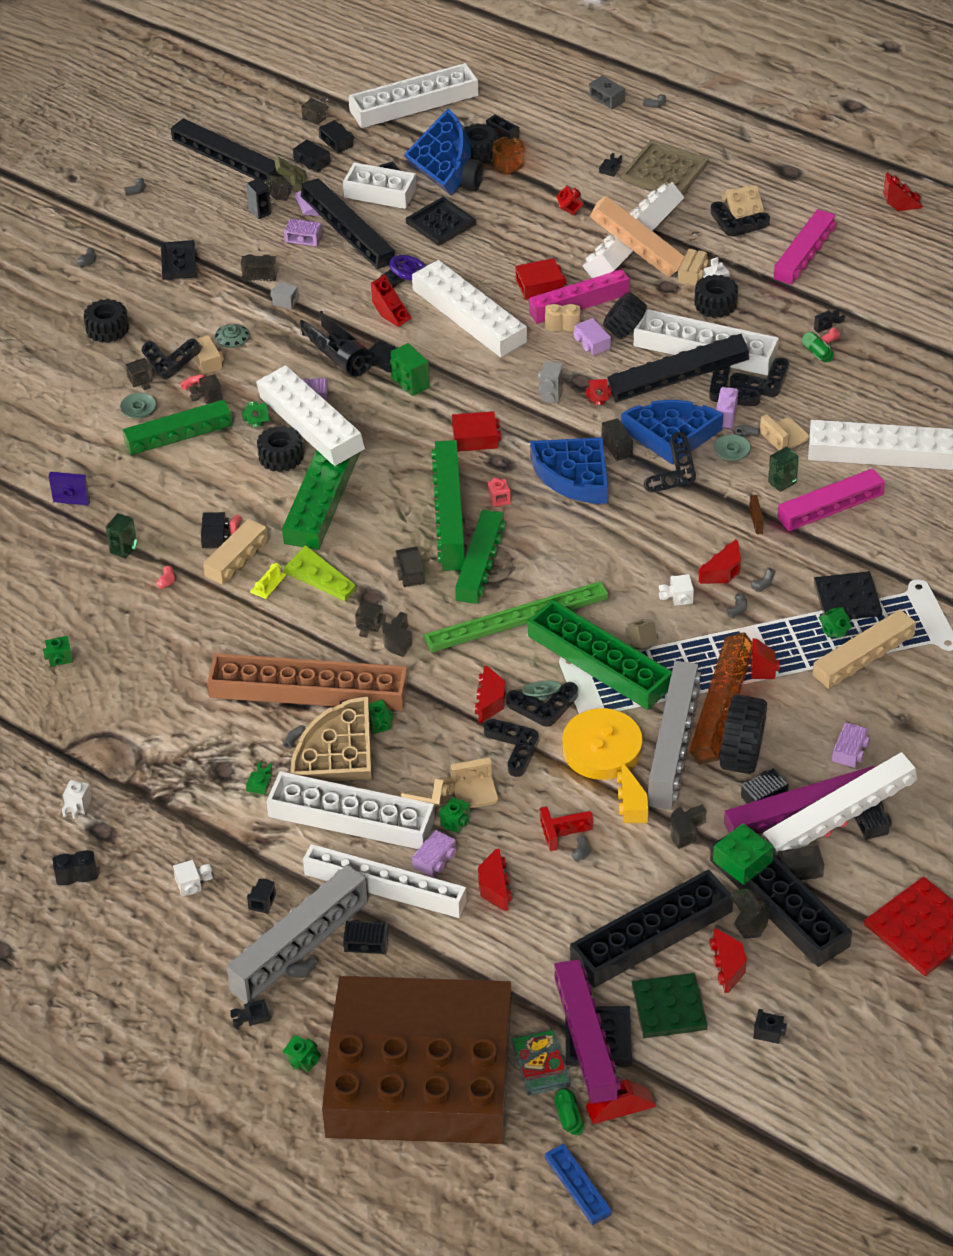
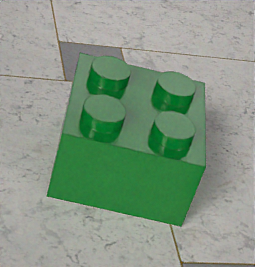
(410, 369)
(743, 853)

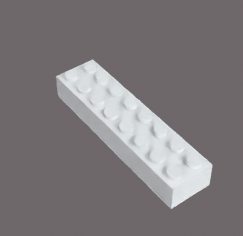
(413, 95)
(650, 213)
(469, 308)
(676, 334)
(310, 415)
(881, 444)
(350, 810)

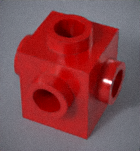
(570, 200)
(600, 384)

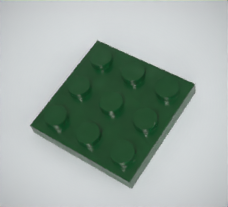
(669, 1005)

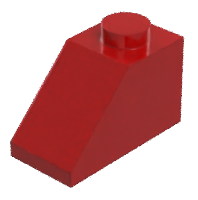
(763, 661)

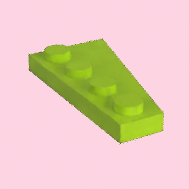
(318, 573)

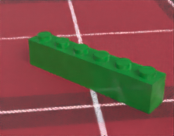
(177, 427)
(480, 557)

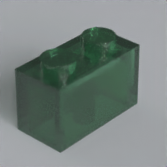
(783, 469)
(121, 535)

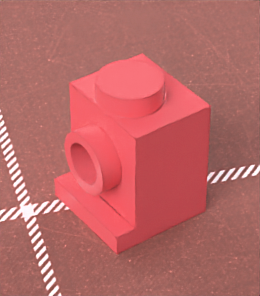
(499, 487)

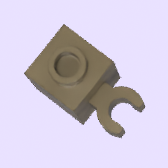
(642, 634)

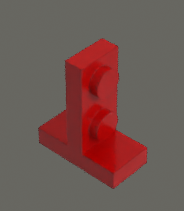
(563, 825)

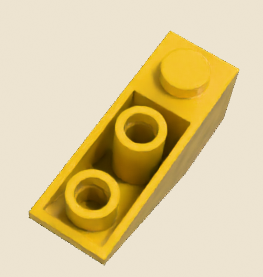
(633, 796)

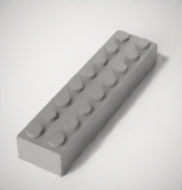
(674, 735)
(297, 934)

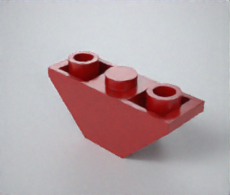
(900, 195)
(388, 302)
(722, 566)
(490, 695)
(493, 880)
(728, 958)
(630, 1099)

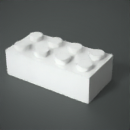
(379, 185)

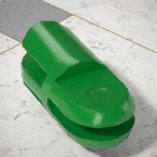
(817, 347)
(569, 1112)

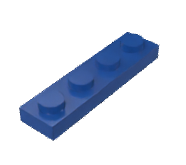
(578, 1184)

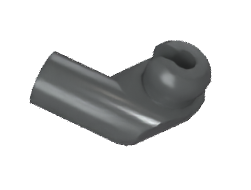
(655, 103)
(135, 189)
(87, 258)
(745, 430)
(765, 582)
(740, 606)
(292, 735)
(583, 850)
(301, 970)

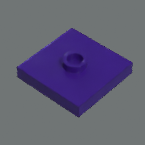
(69, 488)

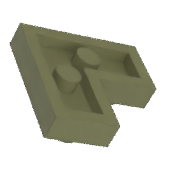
(296, 174)

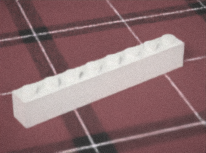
(842, 804)
(389, 881)

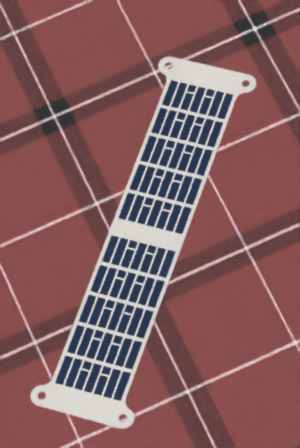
(795, 639)

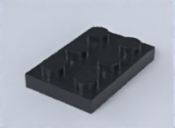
(178, 259)

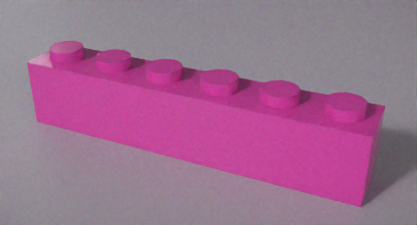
(804, 247)
(584, 294)
(830, 499)

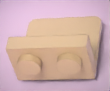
(743, 201)
(783, 432)
(474, 782)
(442, 790)

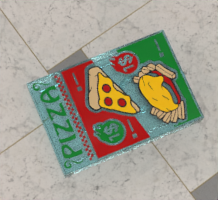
(540, 1062)

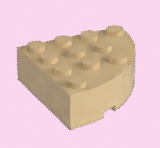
(336, 744)

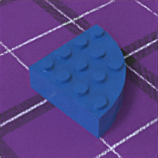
(442, 152)
(661, 419)
(572, 467)

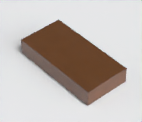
(756, 514)

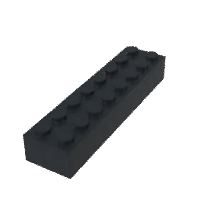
(797, 911)
(652, 927)

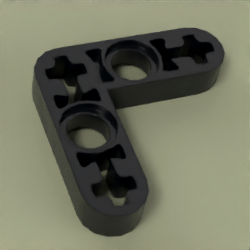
(757, 221)
(170, 362)
(764, 384)
(751, 398)
(678, 473)
(546, 709)
(519, 740)

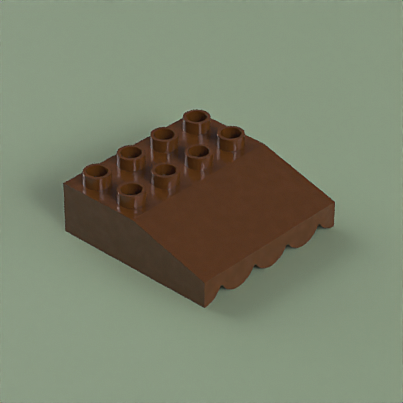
(418, 1060)

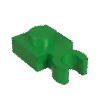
(260, 780)

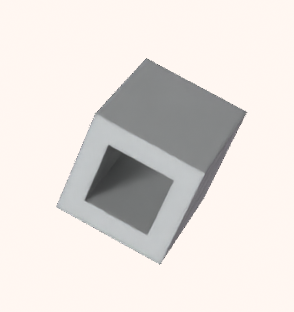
(284, 295)

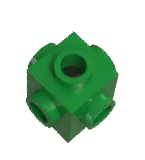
(261, 410)
(835, 622)
(58, 651)
(379, 717)
(454, 815)
(302, 1053)

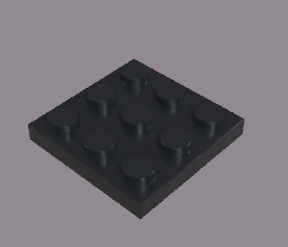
(440, 221)
(851, 591)
(617, 1028)

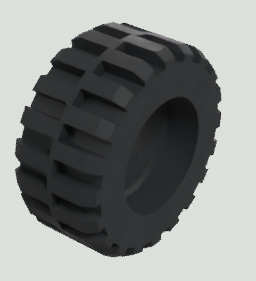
(743, 734)

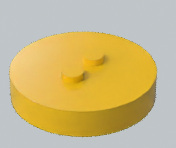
(600, 741)

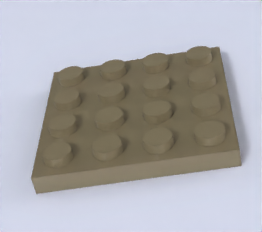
(664, 164)

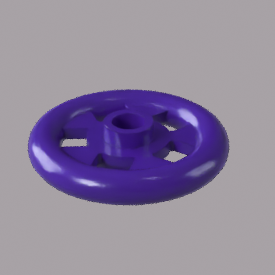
(407, 268)

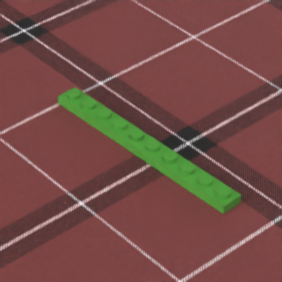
(511, 617)

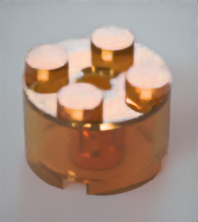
(508, 155)

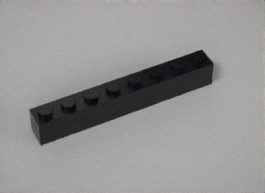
(223, 150)
(347, 223)
(678, 367)

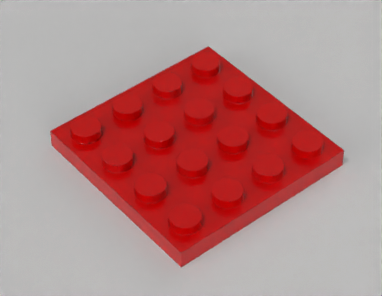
(917, 925)

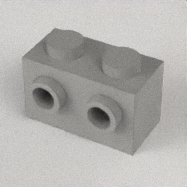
(551, 382)

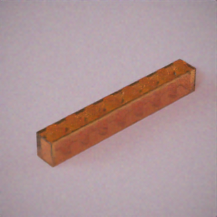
(724, 685)

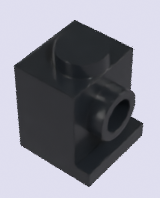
(262, 896)
(769, 1027)

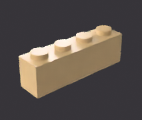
(235, 551)

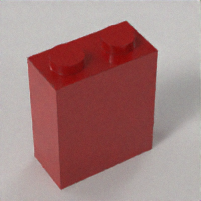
(539, 277)
(476, 431)

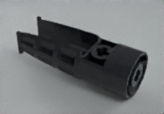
(339, 347)

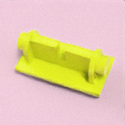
(269, 581)

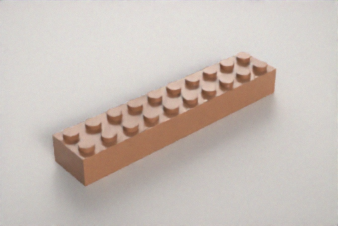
(305, 681)

